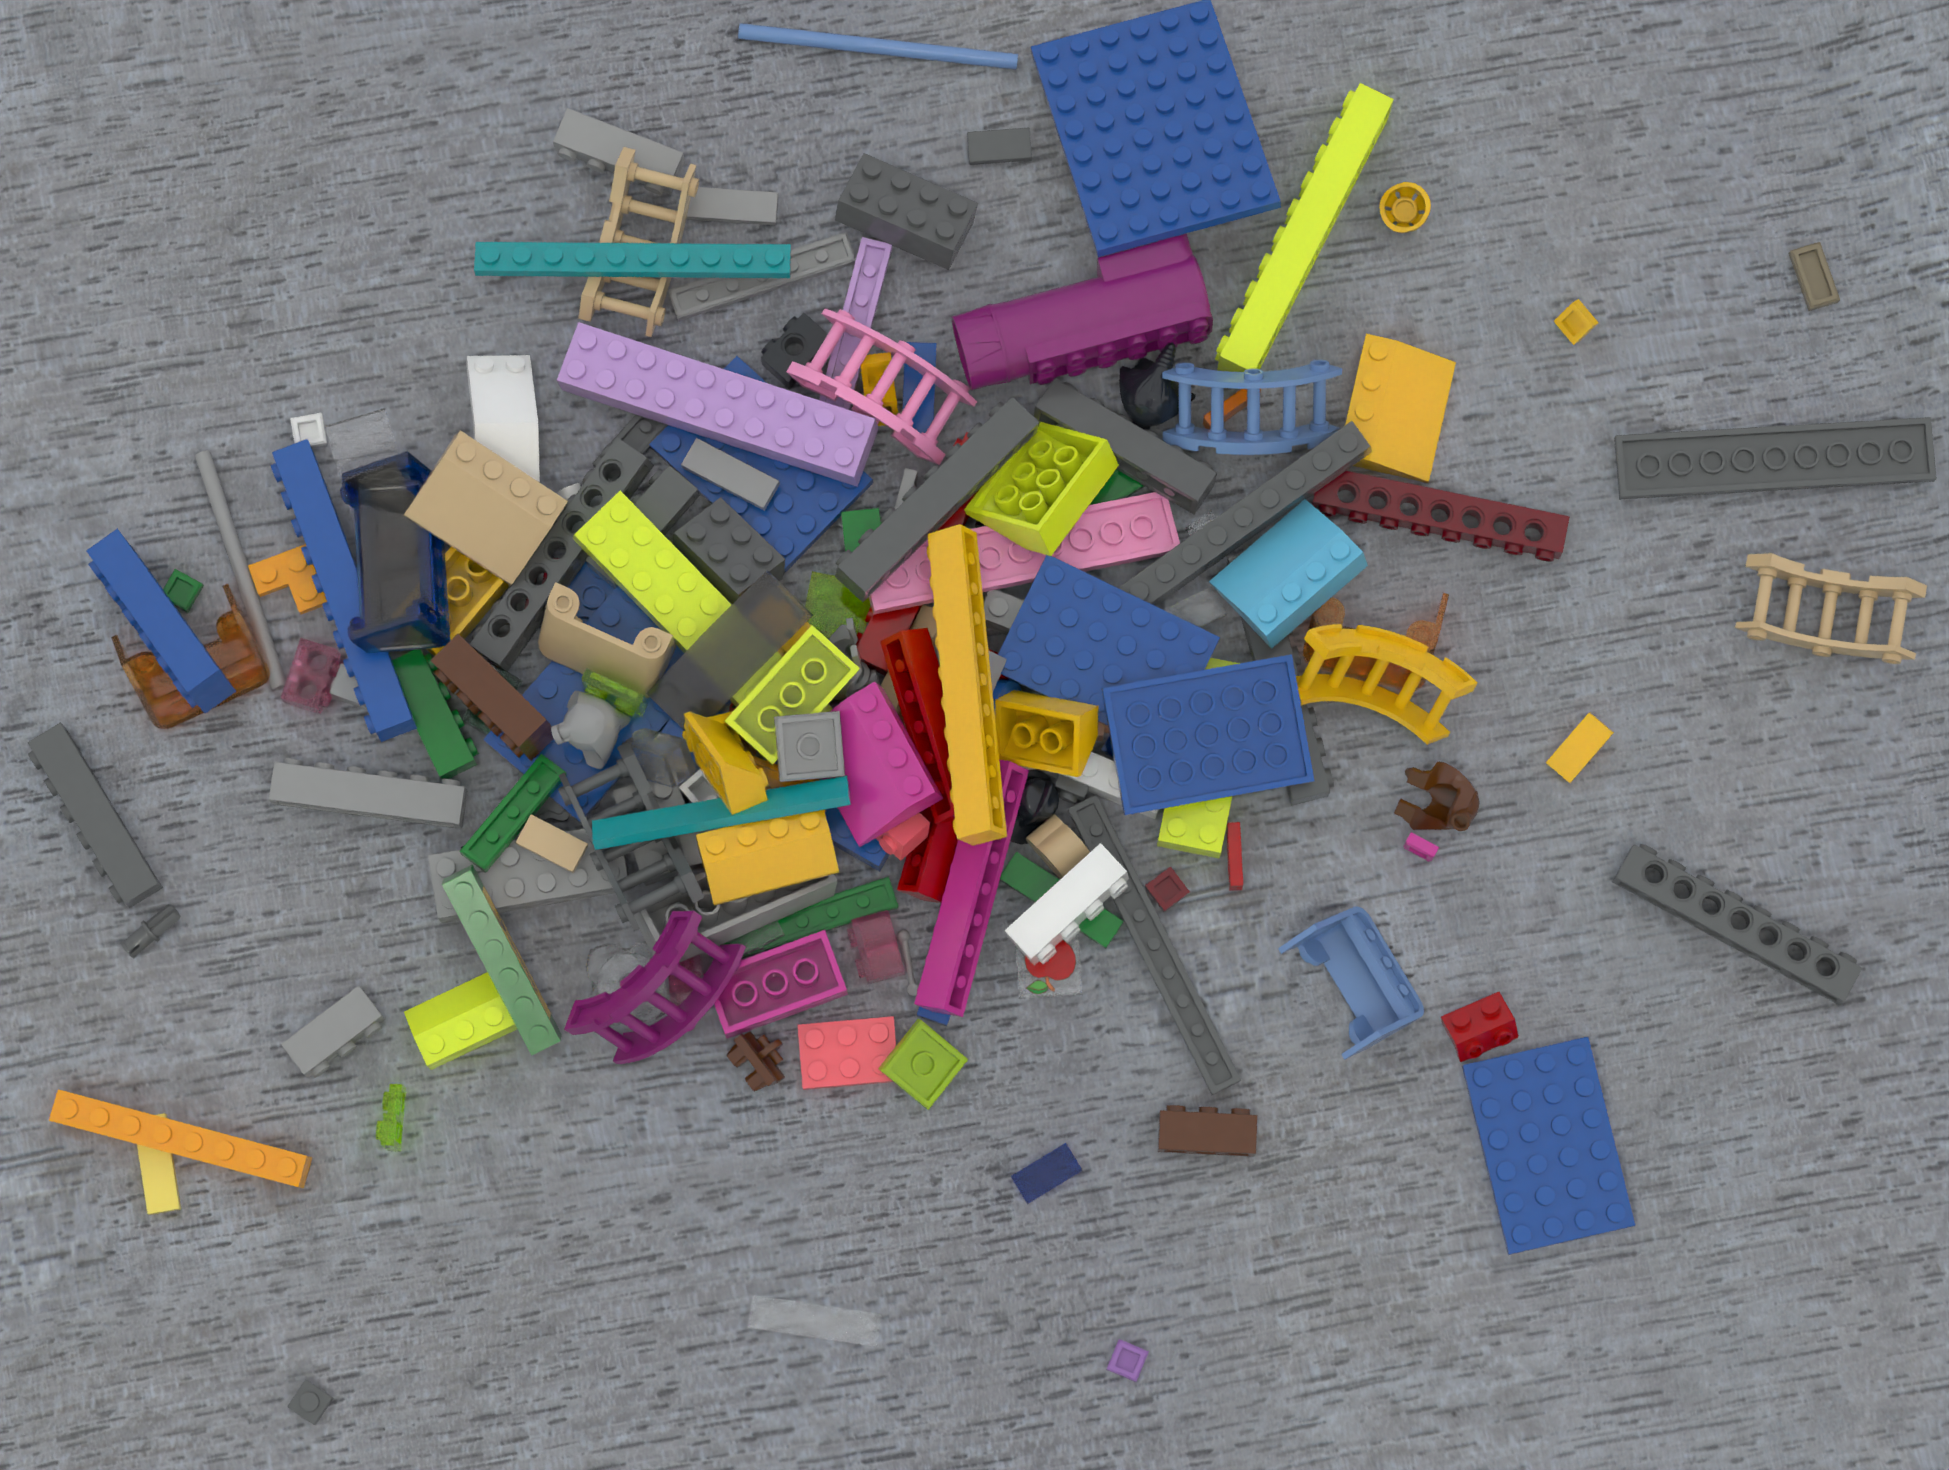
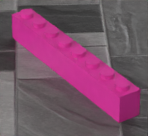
(967, 909)

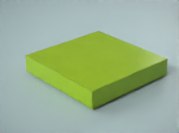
(923, 1064)

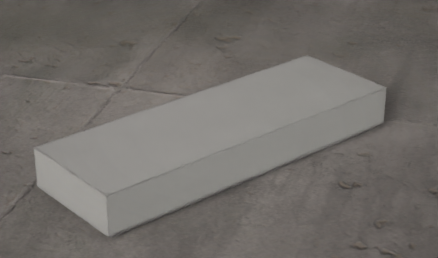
(734, 206)
(730, 474)

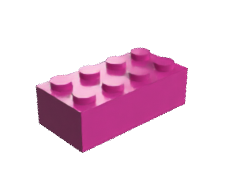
(780, 984)

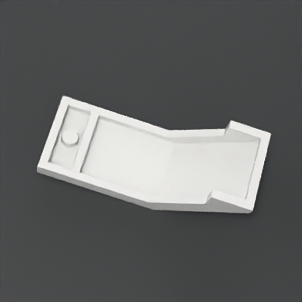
(505, 409)

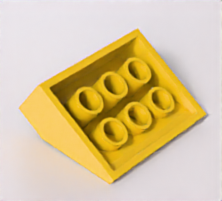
(1399, 406)

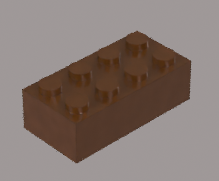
(498, 701)

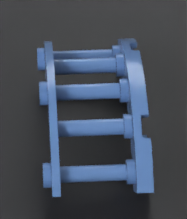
(1253, 440)

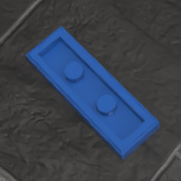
(912, 378)

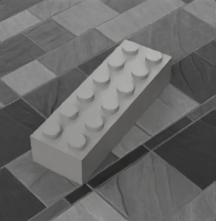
(525, 879)
(733, 918)

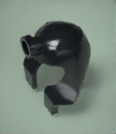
(1146, 394)

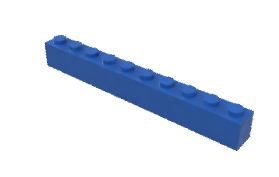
(338, 579)

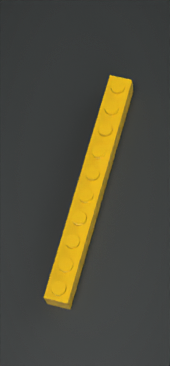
(966, 685)

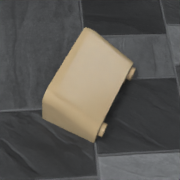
(580, 646)

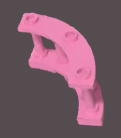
(920, 444)

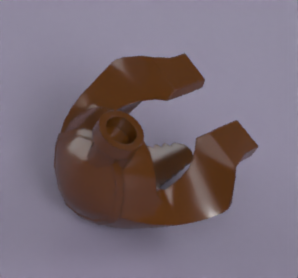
(1452, 803)

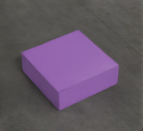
(1127, 1360)

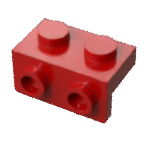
(1480, 1026)

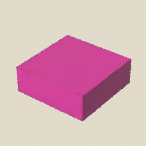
(1420, 847)

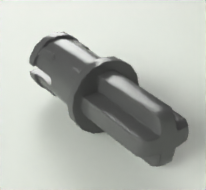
(150, 930)

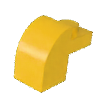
(871, 372)

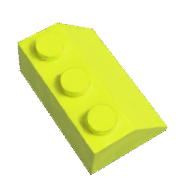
(459, 1021)

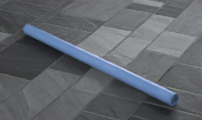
(878, 46)

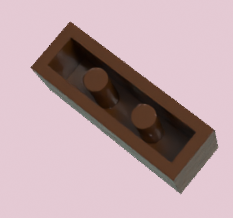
(1207, 1131)

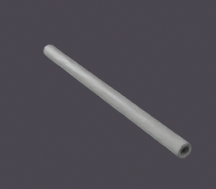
(240, 568)

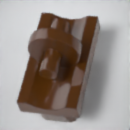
(761, 1055)

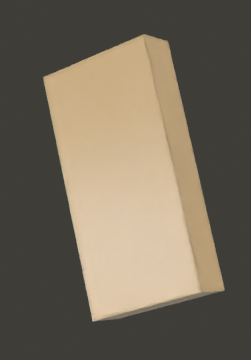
(552, 843)

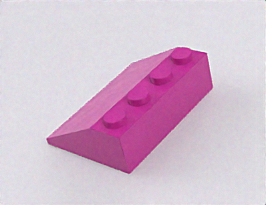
(881, 766)

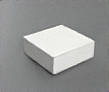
(310, 428)

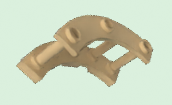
(626, 171)
(1833, 584)

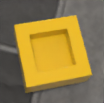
(1576, 322)

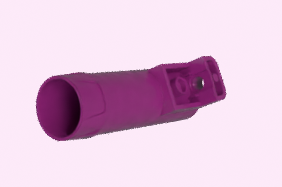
(1125, 312)

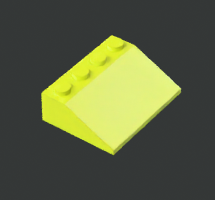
(1044, 487)

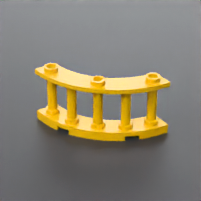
(1386, 647)

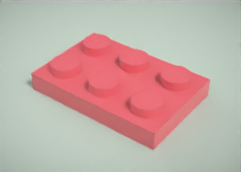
(845, 1052)

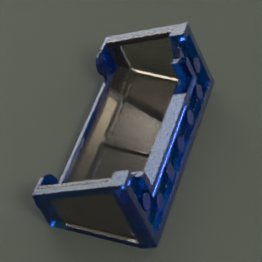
(397, 560)

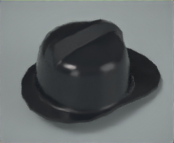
(1036, 806)

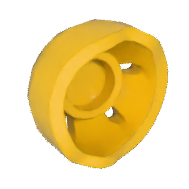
(1405, 209)

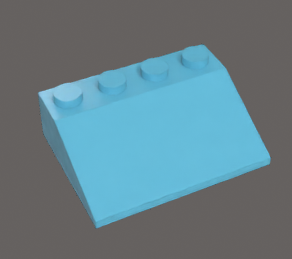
(1289, 572)

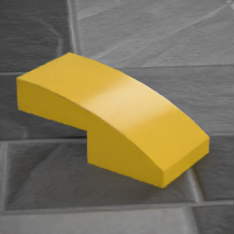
(1579, 747)

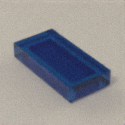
(1046, 1173)

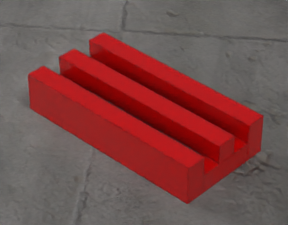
(1234, 856)

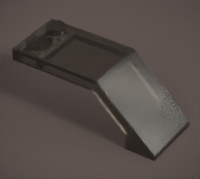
(730, 651)

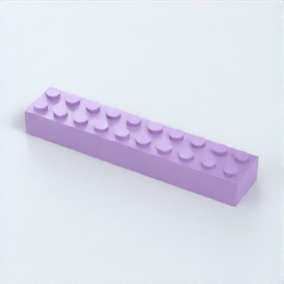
(718, 404)

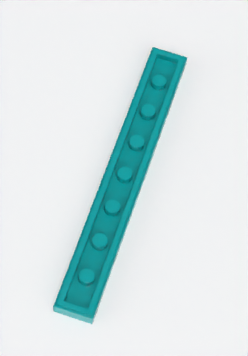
(714, 813)

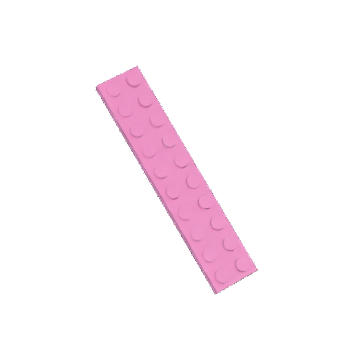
(1101, 538)

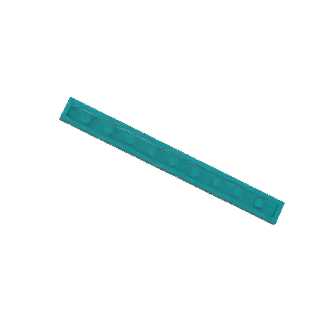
(632, 260)

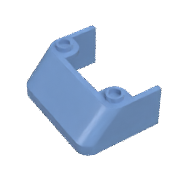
(1363, 973)

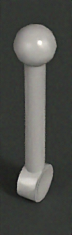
(903, 936)

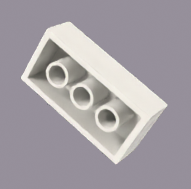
(1068, 904)

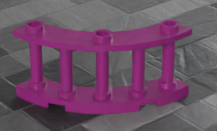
(641, 984)

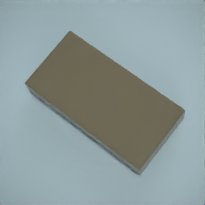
(1814, 276)

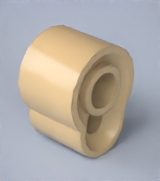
(1057, 846)

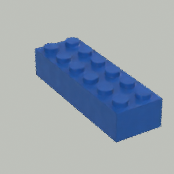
(158, 622)

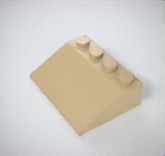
(485, 507)

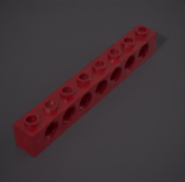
(1425, 499)

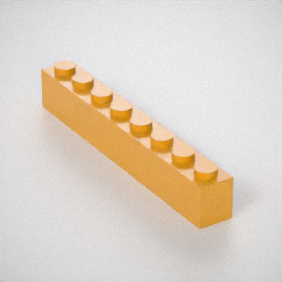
(180, 1138)

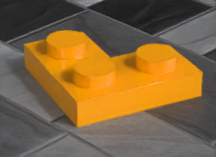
(291, 571)

